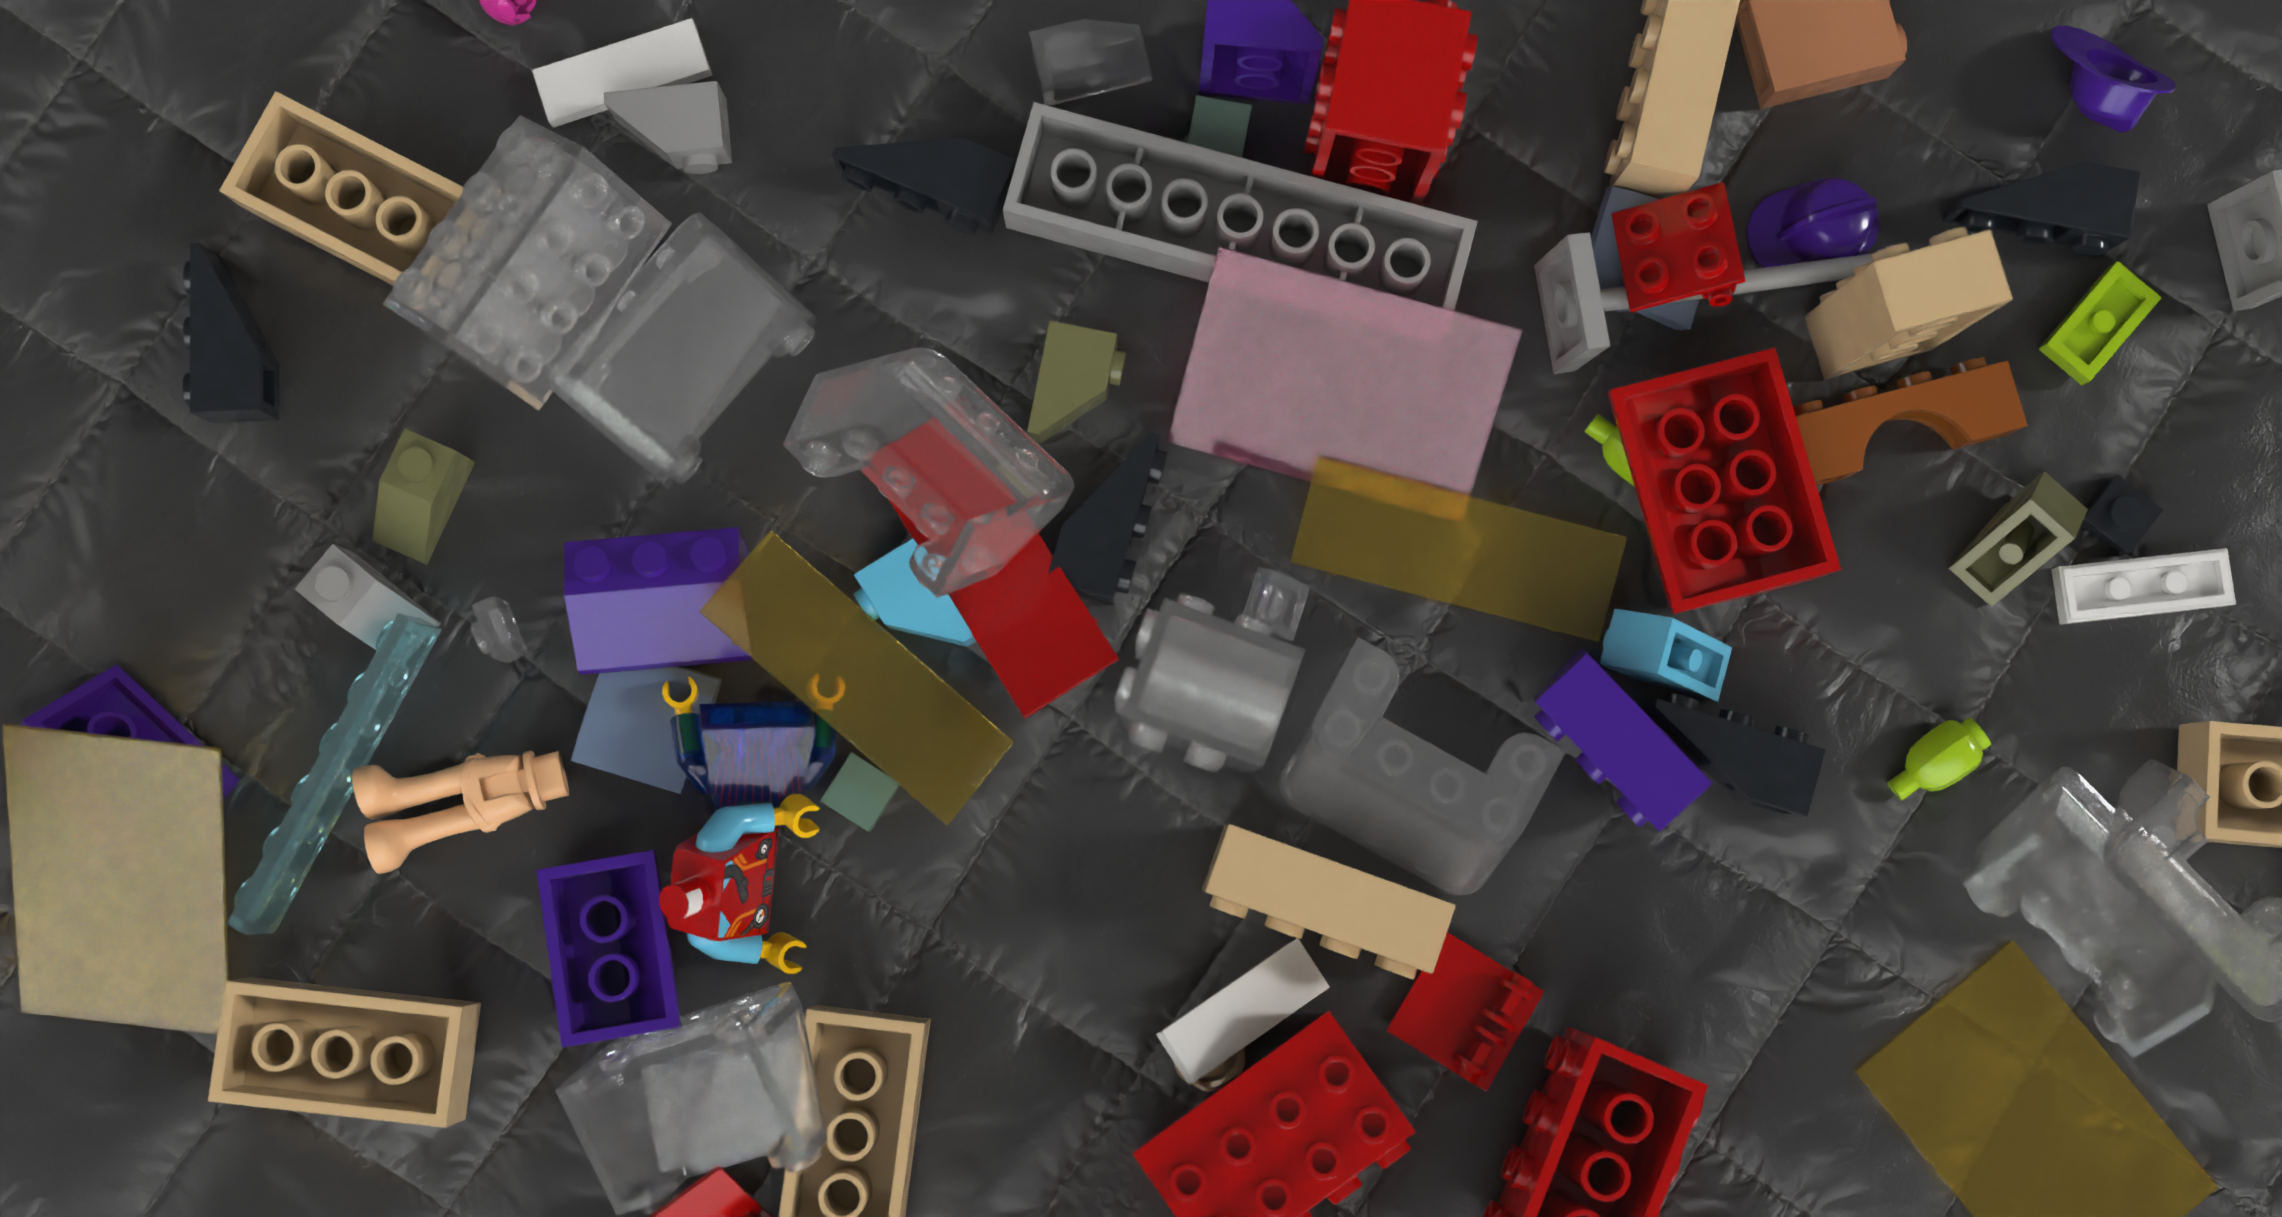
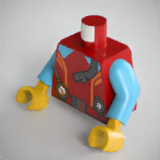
(727, 879)

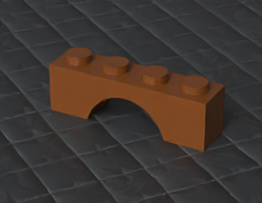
(1963, 408)

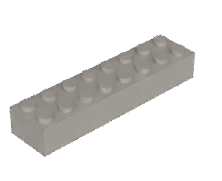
(1179, 202)

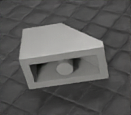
(678, 122)
(356, 595)

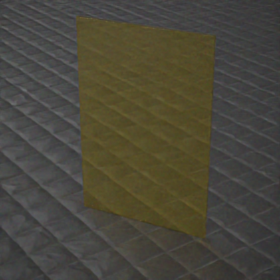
(118, 877)
(2029, 1106)

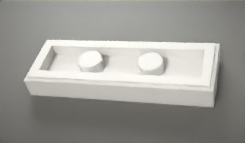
(650, 60)
(2143, 586)
(1242, 1011)

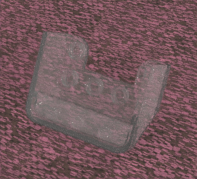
(938, 456)
(1405, 793)
(2054, 870)

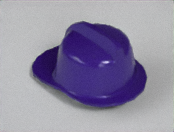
(2107, 81)
(1813, 223)

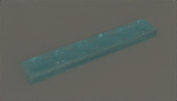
(326, 789)

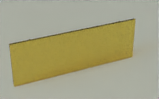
(1458, 549)
(857, 677)

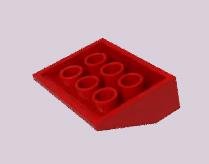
(1724, 481)

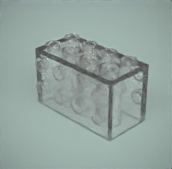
(527, 259)
(1207, 686)

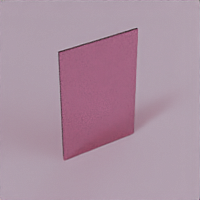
(1341, 374)

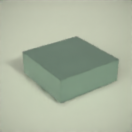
(1219, 125)
(860, 792)

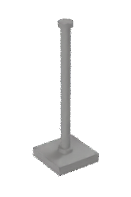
(2250, 240)
(1576, 305)

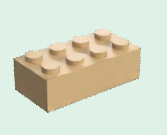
(1671, 95)
(338, 189)
(1907, 301)
(2241, 775)
(1328, 898)
(344, 1051)
(870, 1102)

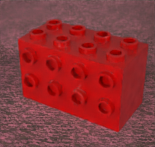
(1390, 95)
(1280, 1133)
(1599, 1134)

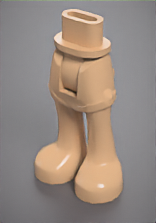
(492, 791)

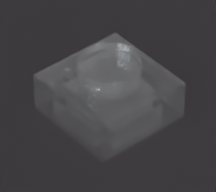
(1277, 602)
(497, 630)

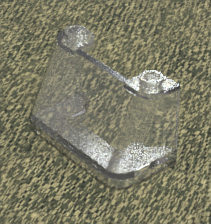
(679, 348)
(2147, 855)
(698, 1098)

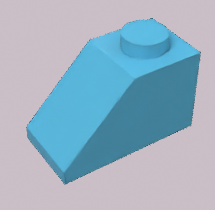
(905, 605)
(1665, 654)

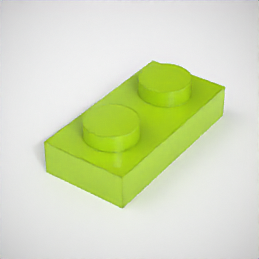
(2099, 323)

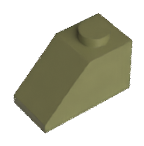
(1073, 376)
(418, 495)
(2020, 539)

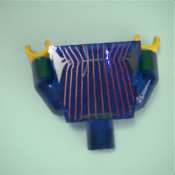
(750, 748)

